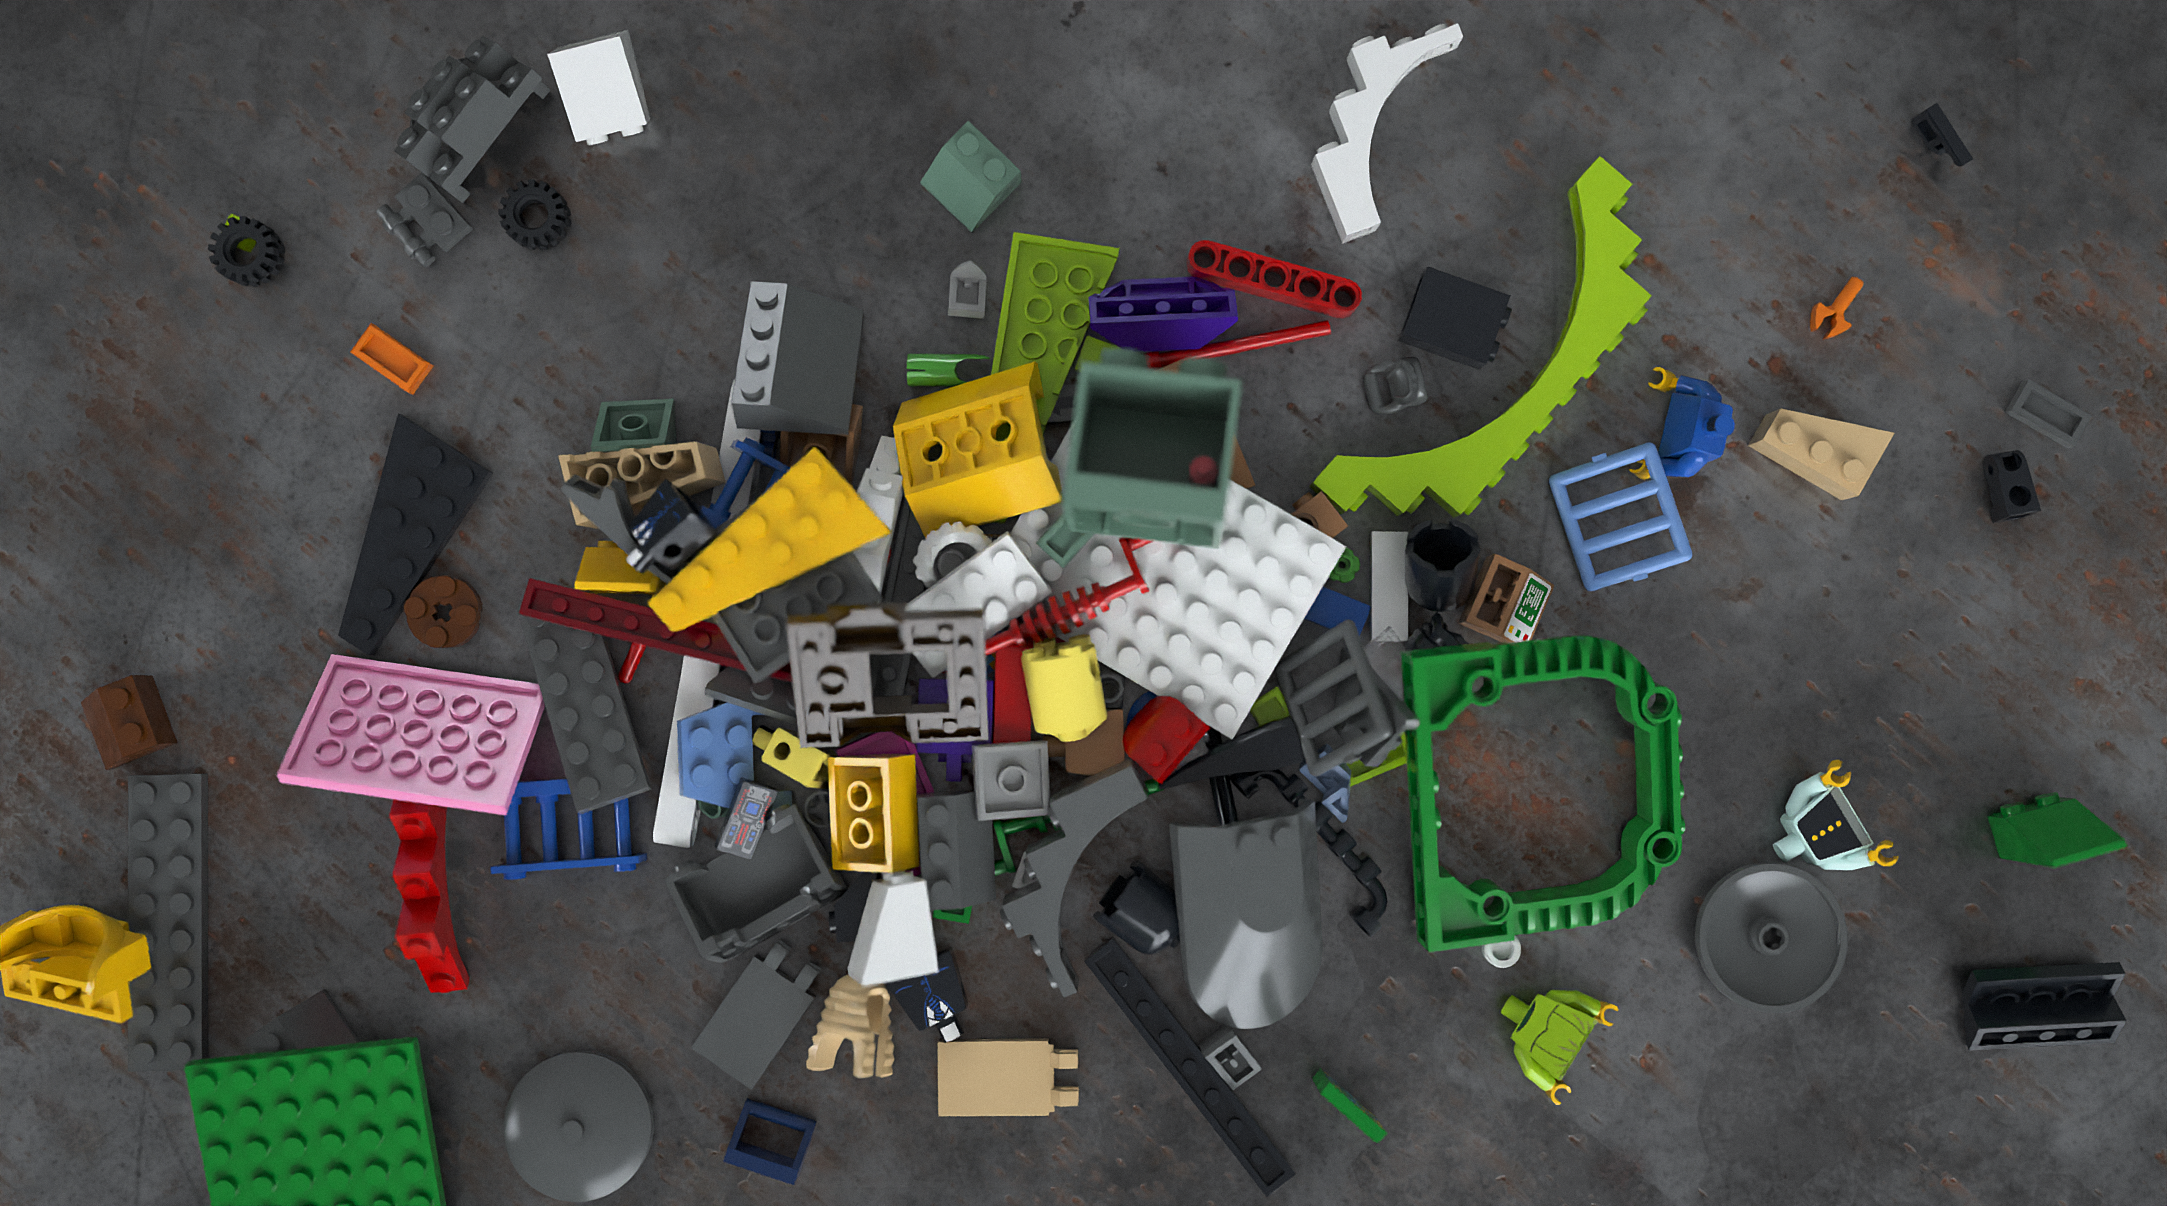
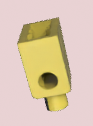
(802, 764)

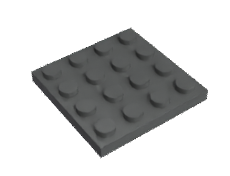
(760, 623)

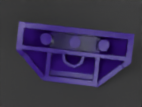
(1162, 313)

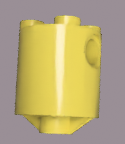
(1064, 687)

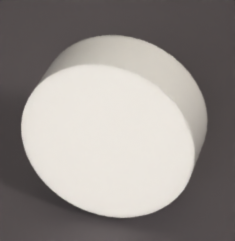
(1502, 954)

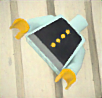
(1826, 827)

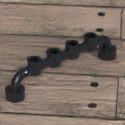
(1339, 843)

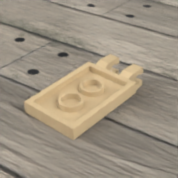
(1002, 1077)

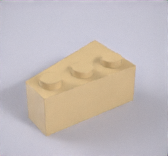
(1822, 450)

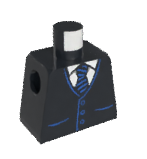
(668, 529)
(934, 997)

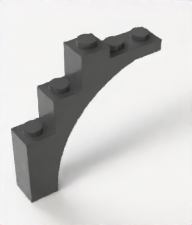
(1081, 813)

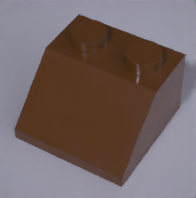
(128, 720)

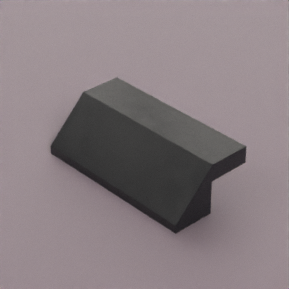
(2043, 1006)

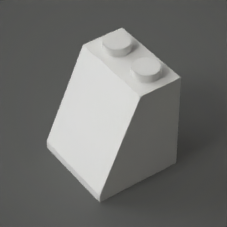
(600, 87)
(894, 932)

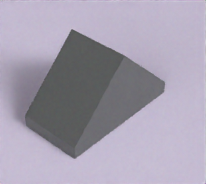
(1229, 1056)

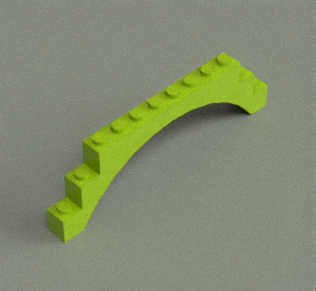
(1599, 310)

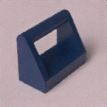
(763, 1160)

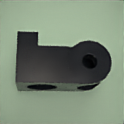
(2010, 486)

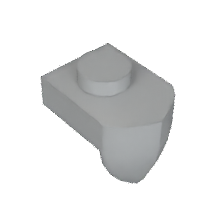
(967, 291)

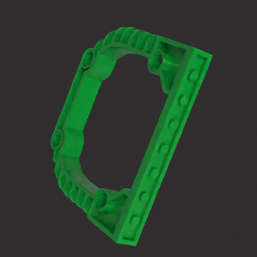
(1438, 688)

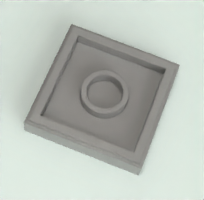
(1011, 780)

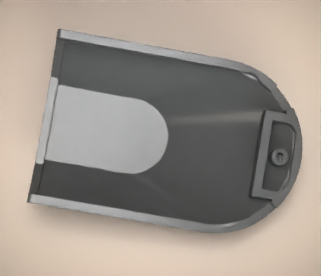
(1249, 914)

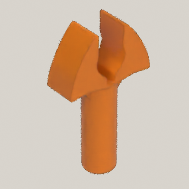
(1836, 310)

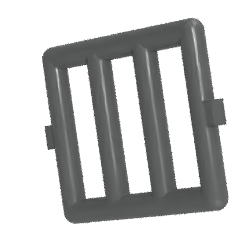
(1368, 698)

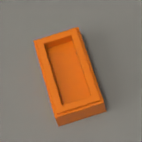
(391, 358)

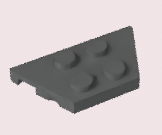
(769, 697)
(1398, 713)

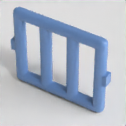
(1657, 485)

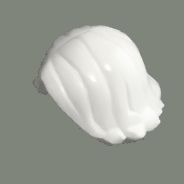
(947, 550)

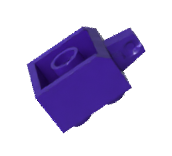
(953, 753)

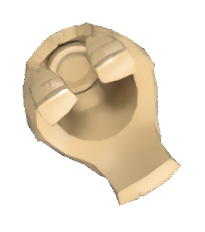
(854, 1014)

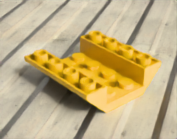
(976, 474)

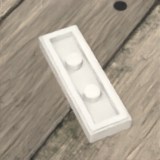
(1388, 584)

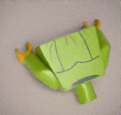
(1553, 1033)

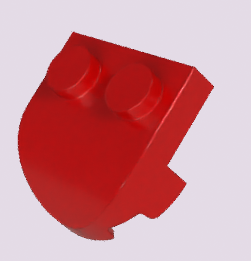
(1162, 736)

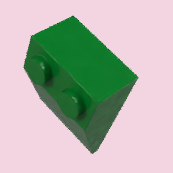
(2051, 832)

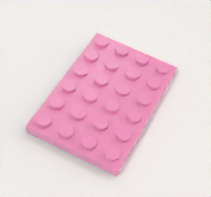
(415, 734)

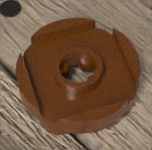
(422, 611)

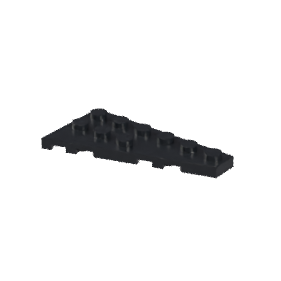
(414, 515)

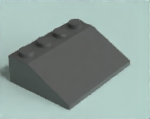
(796, 361)

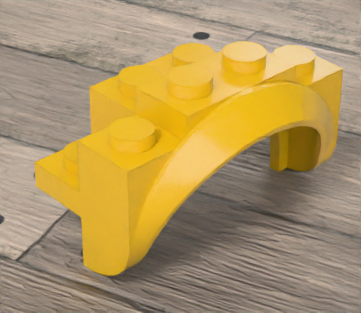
(86, 965)

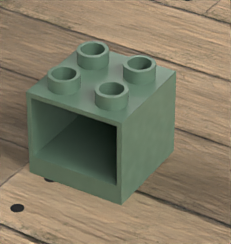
(1136, 444)

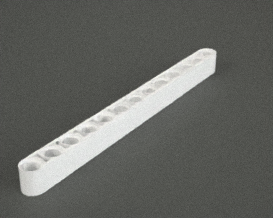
(677, 815)

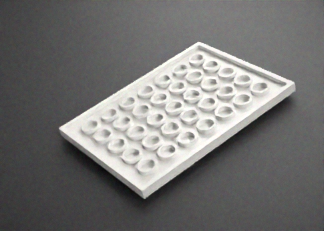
(1210, 615)

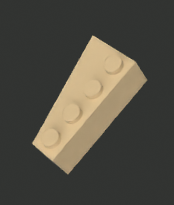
(686, 465)

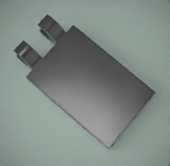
(757, 1016)

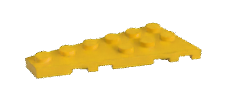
(785, 533)

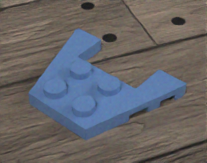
(716, 753)

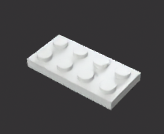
(993, 580)

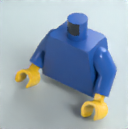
(1693, 426)

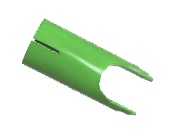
(937, 369)

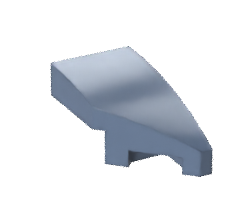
(1333, 784)

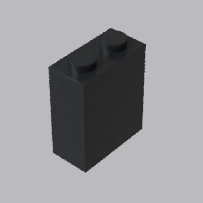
(1455, 318)

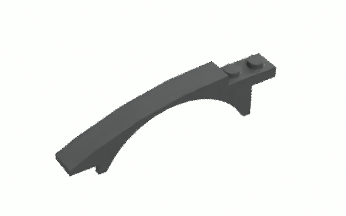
(612, 513)

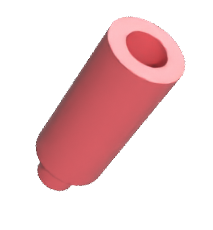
(1203, 472)

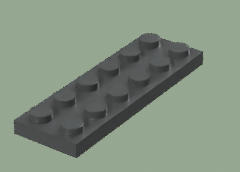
(586, 713)

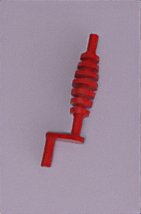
(1073, 608)

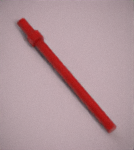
(1157, 361)

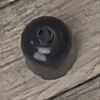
(1441, 564)
(1141, 910)

